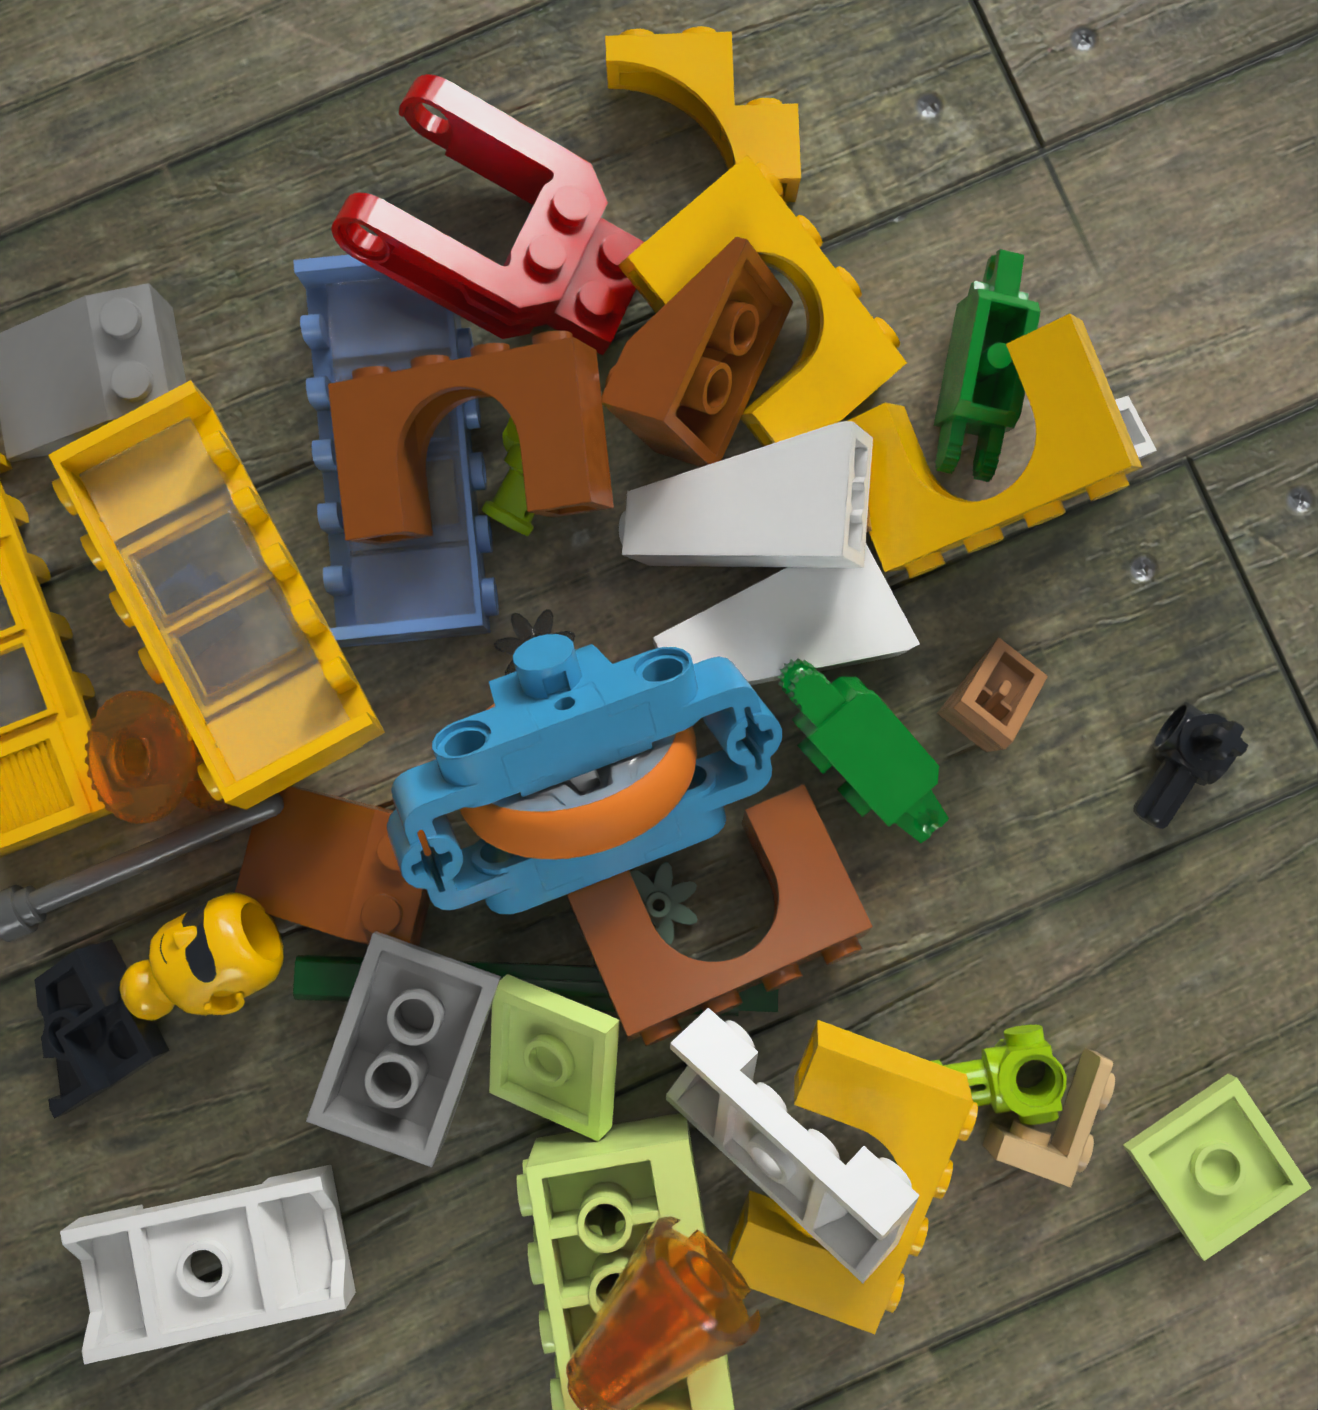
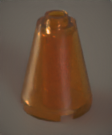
(661, 1321)

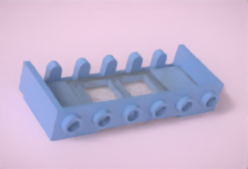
(415, 585)

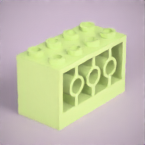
(578, 1247)

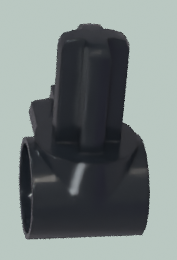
(1191, 751)

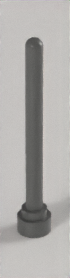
(26, 907)

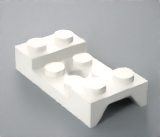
(847, 1208)
(277, 1253)

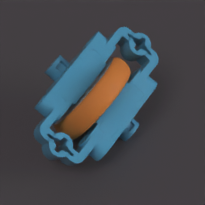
(579, 774)

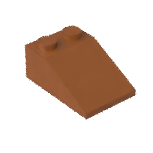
(700, 358)
(332, 869)

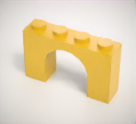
(843, 348)
(1076, 451)
(916, 1114)

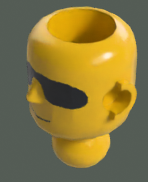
(206, 960)

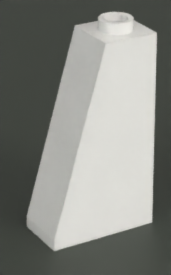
(763, 508)
(799, 613)

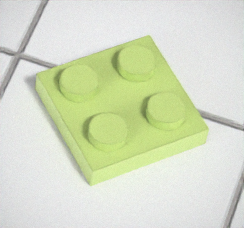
(553, 1057)
(1217, 1166)

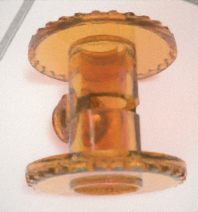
(144, 759)

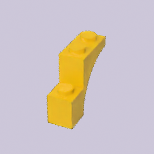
(697, 77)

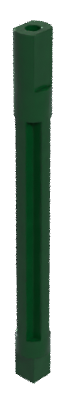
(335, 976)

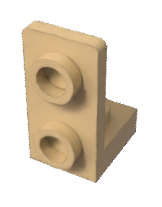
(1072, 1144)

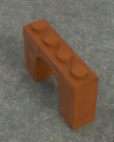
(389, 417)
(812, 918)

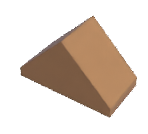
(994, 697)

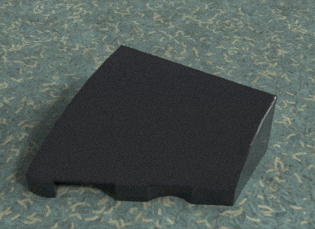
(91, 1027)

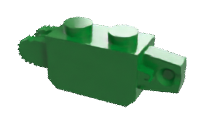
(979, 380)
(867, 746)

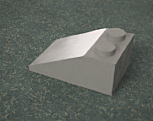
(85, 367)
(404, 1049)

